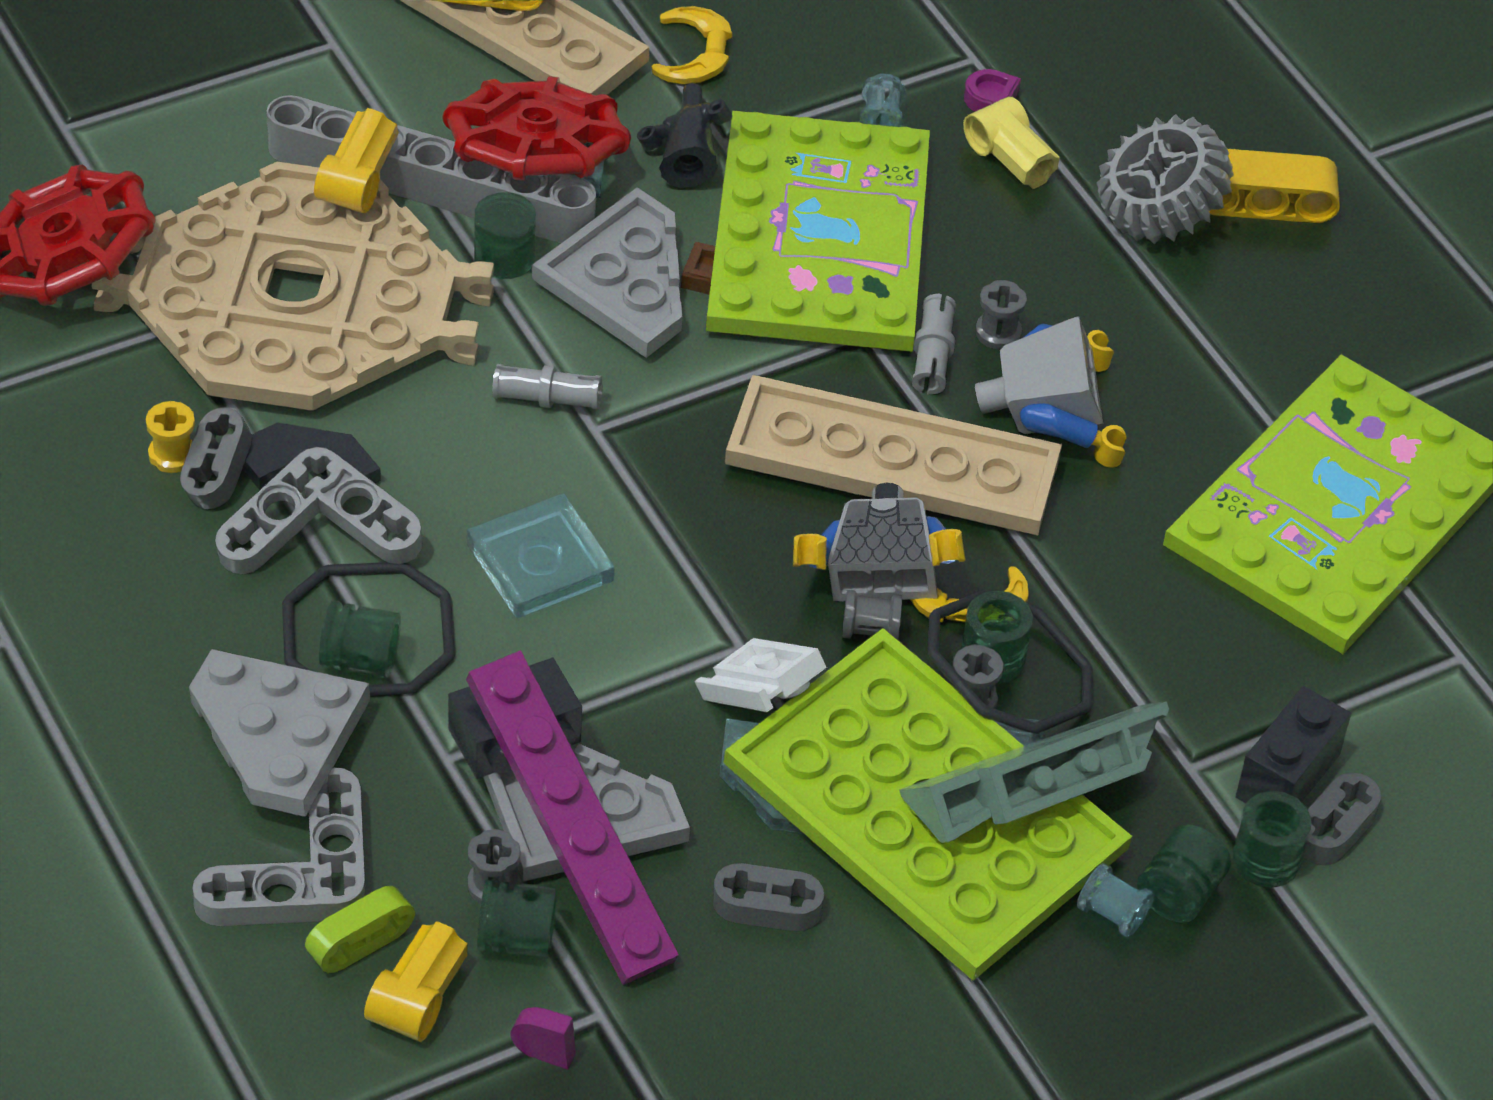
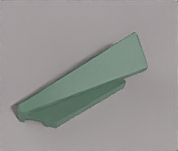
(1036, 774)

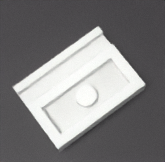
(760, 673)

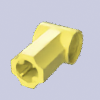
(1006, 133)

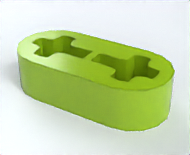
(359, 929)

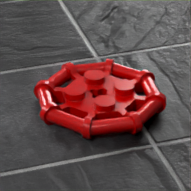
(536, 128)
(87, 228)

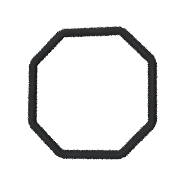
(375, 568)
(977, 703)

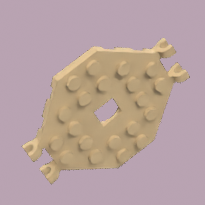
(376, 309)

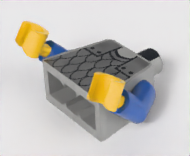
(1054, 387)
(882, 547)

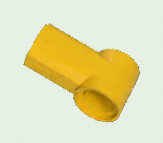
(354, 172)
(412, 993)

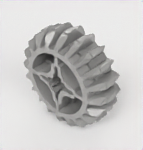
(1165, 179)

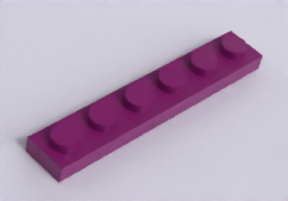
(572, 817)

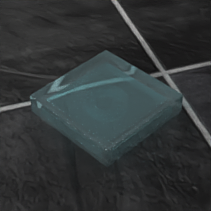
(540, 555)

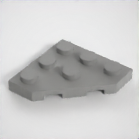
(621, 272)
(277, 725)
(640, 811)

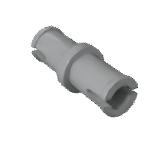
(934, 344)
(547, 386)

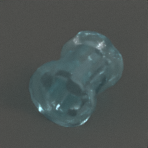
(874, 94)
(1115, 900)

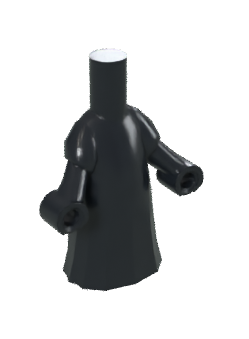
(689, 146)

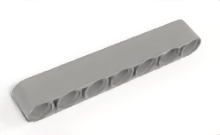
(428, 169)

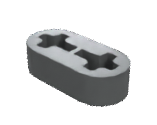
(210, 457)
(1347, 824)
(768, 897)

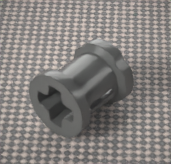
(992, 314)
(871, 614)
(980, 670)
(485, 866)

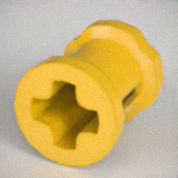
(170, 427)

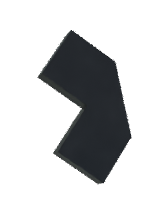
(280, 443)

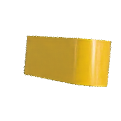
(1281, 187)

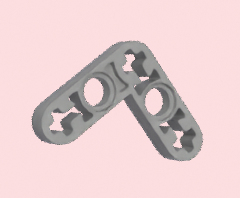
(324, 497)
(308, 879)

